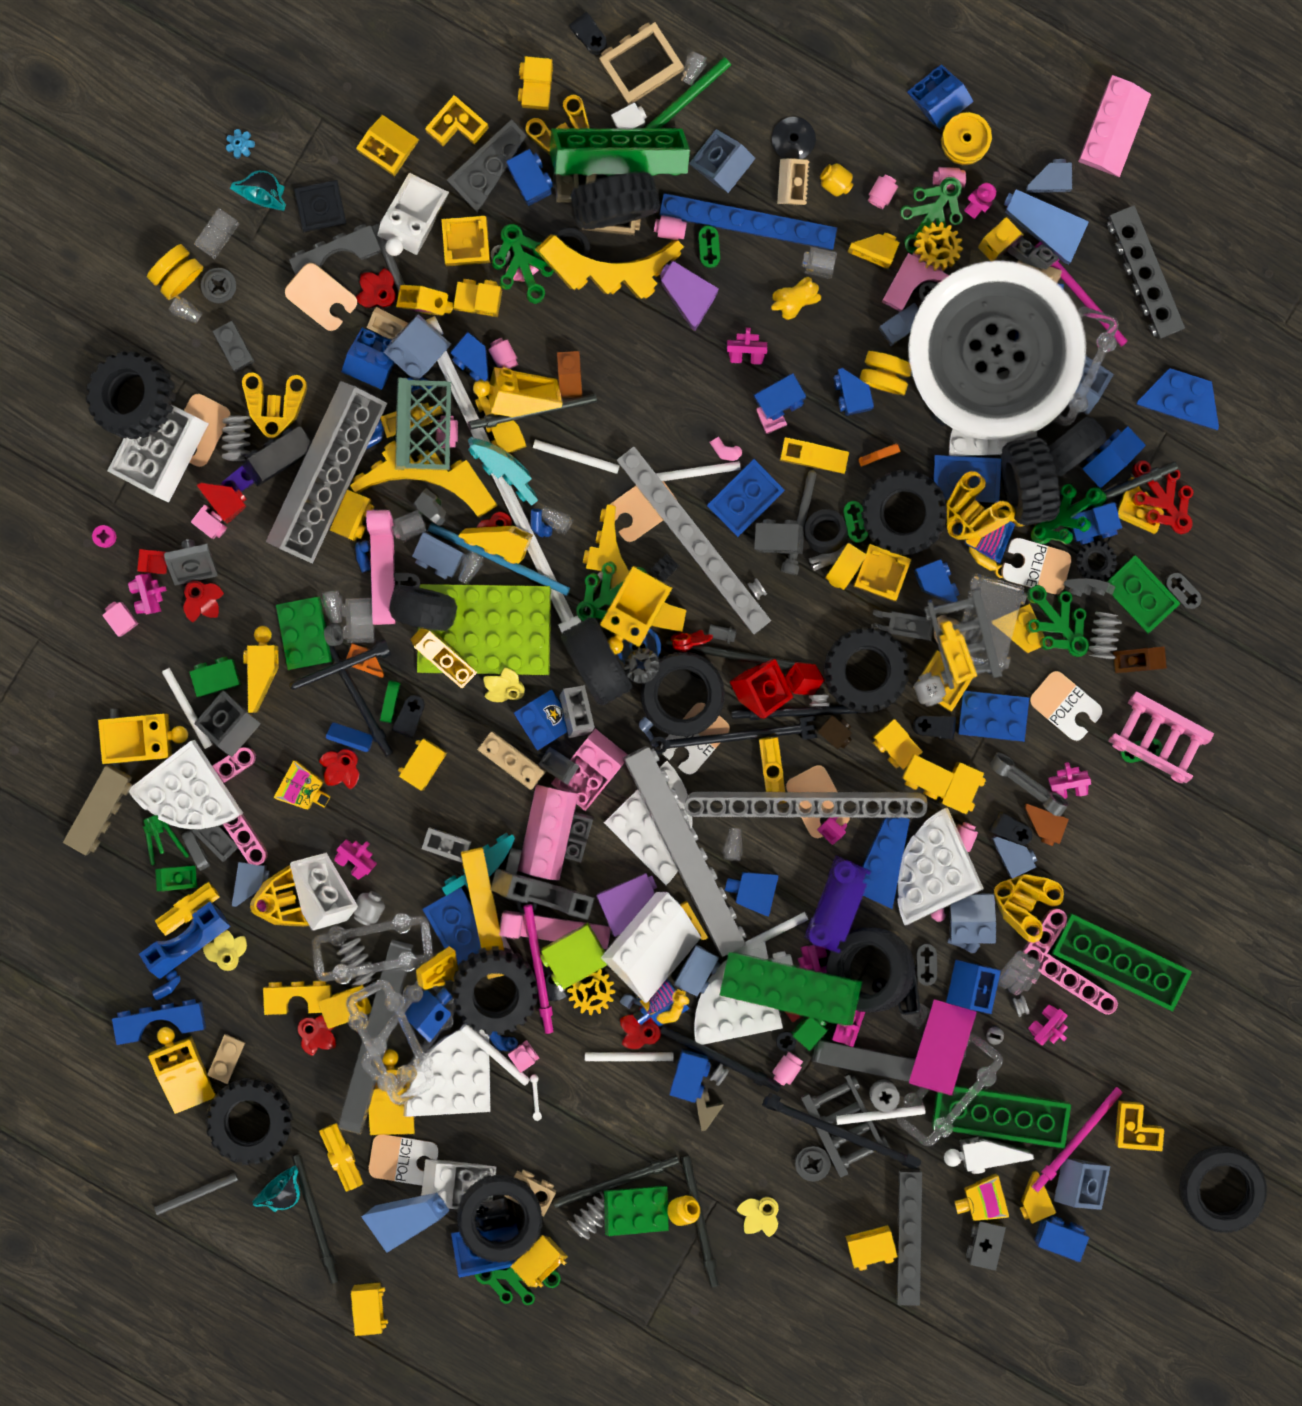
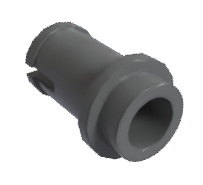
(723, 633)

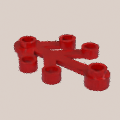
(1164, 500)

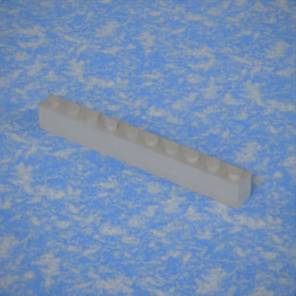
(693, 540)
(684, 850)

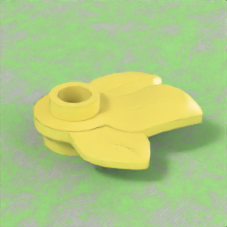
(504, 686)
(224, 946)
(757, 1218)

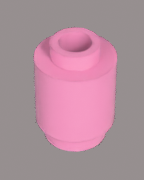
(944, 172)
(882, 191)
(670, 227)
(503, 354)
(440, 436)
(967, 834)
(787, 1069)

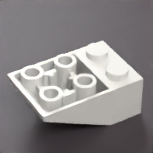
(452, 1179)

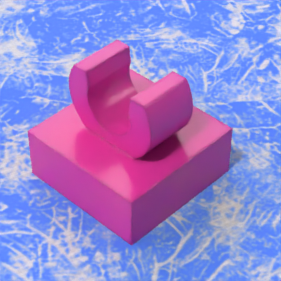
(832, 830)

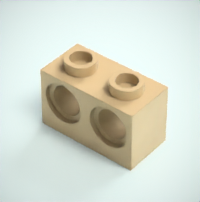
(536, 1186)

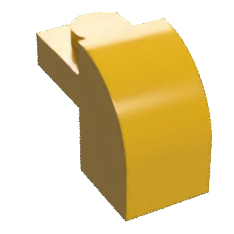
(845, 567)

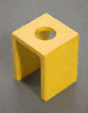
(335, 1009)

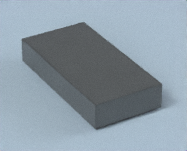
(558, 765)

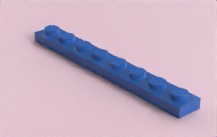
(749, 221)

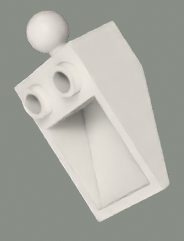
(411, 215)
(985, 1153)

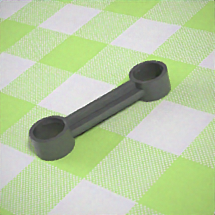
(1006, 767)

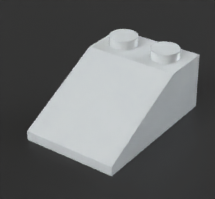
(321, 892)

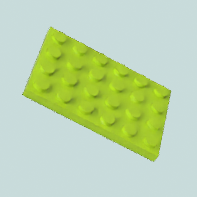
(497, 628)

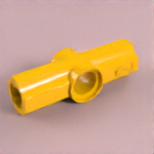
(771, 756)
(187, 906)
(341, 1157)

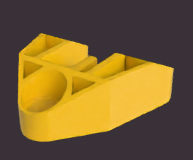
(577, 119)
(255, 403)
(973, 525)
(1023, 895)
(274, 902)

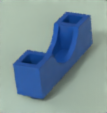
(166, 955)
(186, 1017)

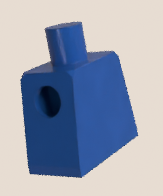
(754, 891)
(429, 1013)

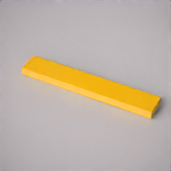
(482, 900)

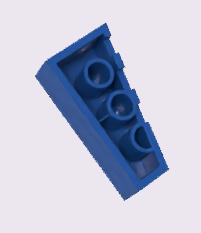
(885, 861)

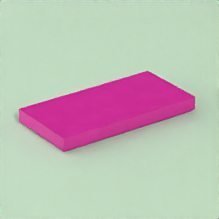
(942, 1047)

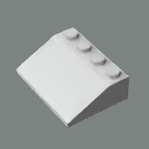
(161, 458)
(652, 945)

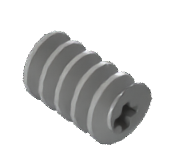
(235, 438)
(1105, 635)
(355, 959)
(892, 1095)
(589, 1218)

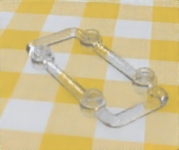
(1106, 343)
(337, 935)
(422, 1062)
(405, 1073)
(943, 1126)

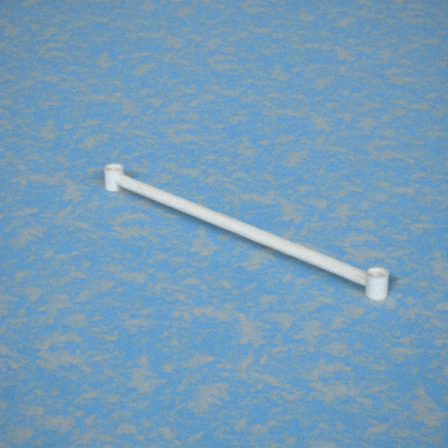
(505, 490)

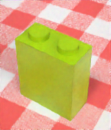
(573, 956)

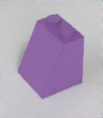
(688, 293)
(626, 901)

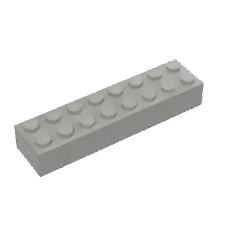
(326, 472)

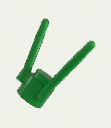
(154, 827)

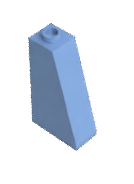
(1047, 223)
(403, 1219)

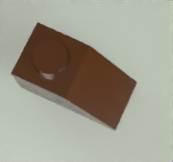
(1140, 659)

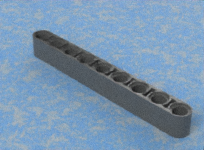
(362, 1084)

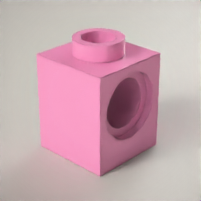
(119, 618)

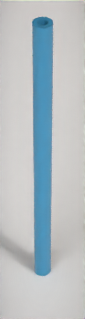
(500, 560)

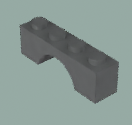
(360, 242)

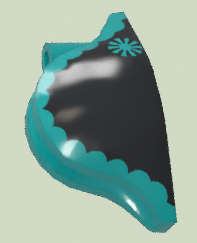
(261, 189)
(280, 1192)

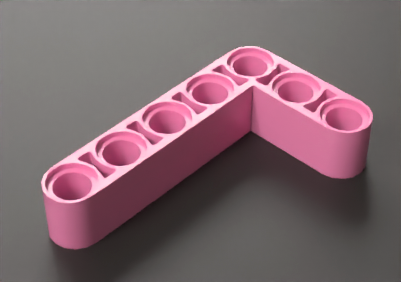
(382, 564)
(242, 824)
(548, 928)
(1061, 969)

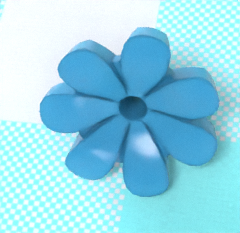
(244, 143)

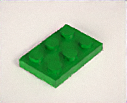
(1142, 594)
(303, 633)
(636, 1210)

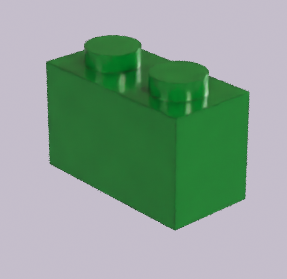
(215, 677)
(809, 1031)

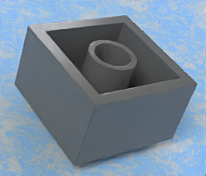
(227, 723)

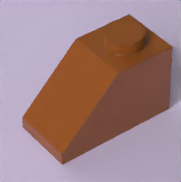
(569, 374)
(1046, 824)

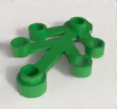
(935, 209)
(521, 260)
(1043, 532)
(606, 596)
(1060, 623)
(513, 1279)

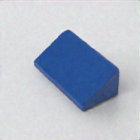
(349, 737)

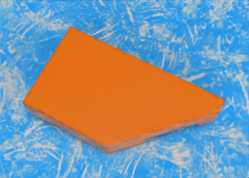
(878, 455)
(371, 666)

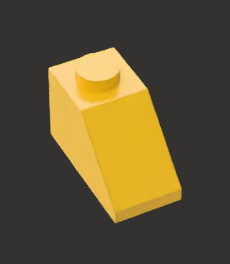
(1036, 1205)

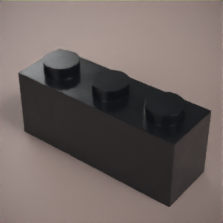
(277, 455)

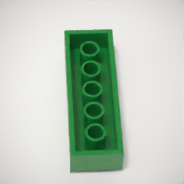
(619, 151)
(1121, 962)
(790, 988)
(1007, 1116)

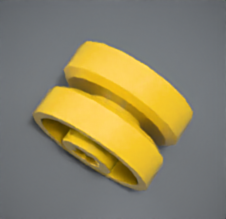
(966, 125)
(175, 272)
(886, 370)

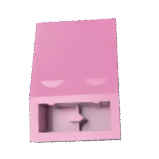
(598, 763)

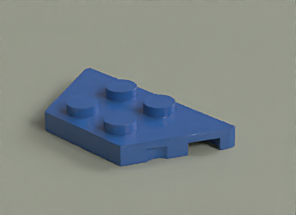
(1183, 398)

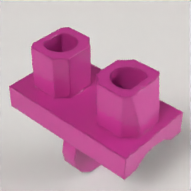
(981, 199)
(750, 345)
(149, 593)
(1068, 779)
(357, 855)
(810, 958)
(1055, 1018)
(848, 1034)

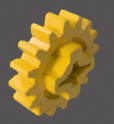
(946, 251)
(601, 995)

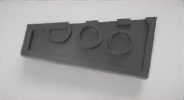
(484, 169)

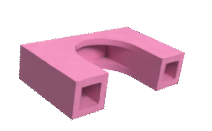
(908, 278)

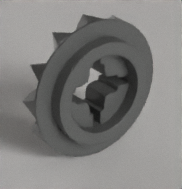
(218, 275)
(651, 665)
(809, 1173)

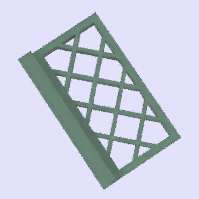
(403, 419)

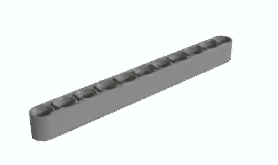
(816, 800)

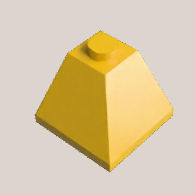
(876, 249)

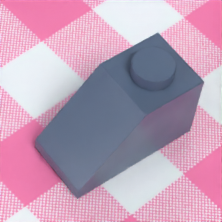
(1053, 178)
(899, 325)
(1015, 857)
(248, 881)

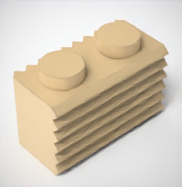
(793, 181)

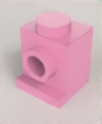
(770, 425)
(209, 523)
(523, 1056)

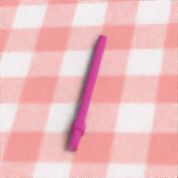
(1082, 295)
(545, 1009)
(1049, 1172)

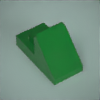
(176, 878)

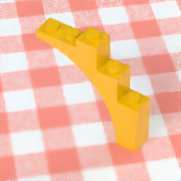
(635, 274)
(460, 480)
(608, 551)

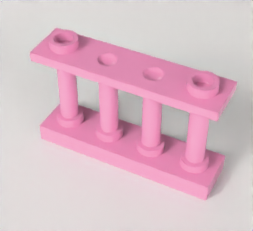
(1179, 726)

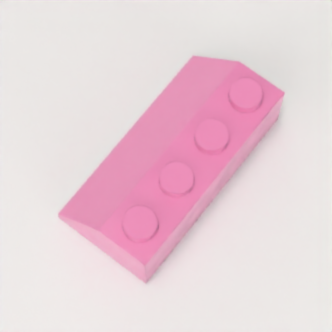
(1114, 126)
(547, 832)

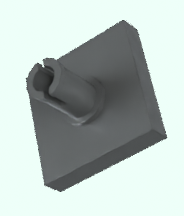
(190, 563)

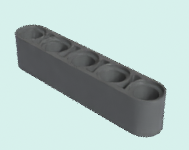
(863, 1060)

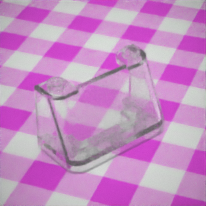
(1002, 606)

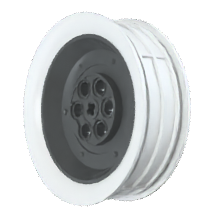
(1012, 300)

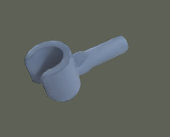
(645, 725)
(970, 947)
(627, 1000)

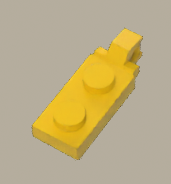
(389, 420)
(956, 653)

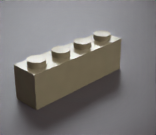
(98, 809)

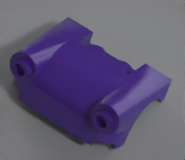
(837, 904)

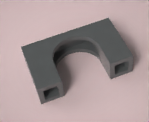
(543, 893)

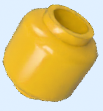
(836, 179)
(683, 1210)

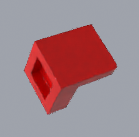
(152, 562)
(804, 679)

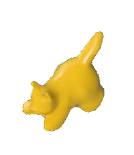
(792, 299)

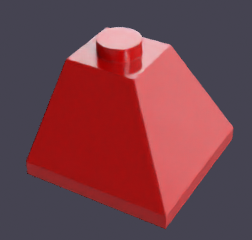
(224, 500)
(762, 688)

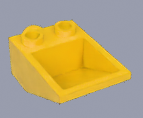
(518, 393)
(635, 606)
(262, 667)
(133, 739)
(182, 1076)
(384, 1115)

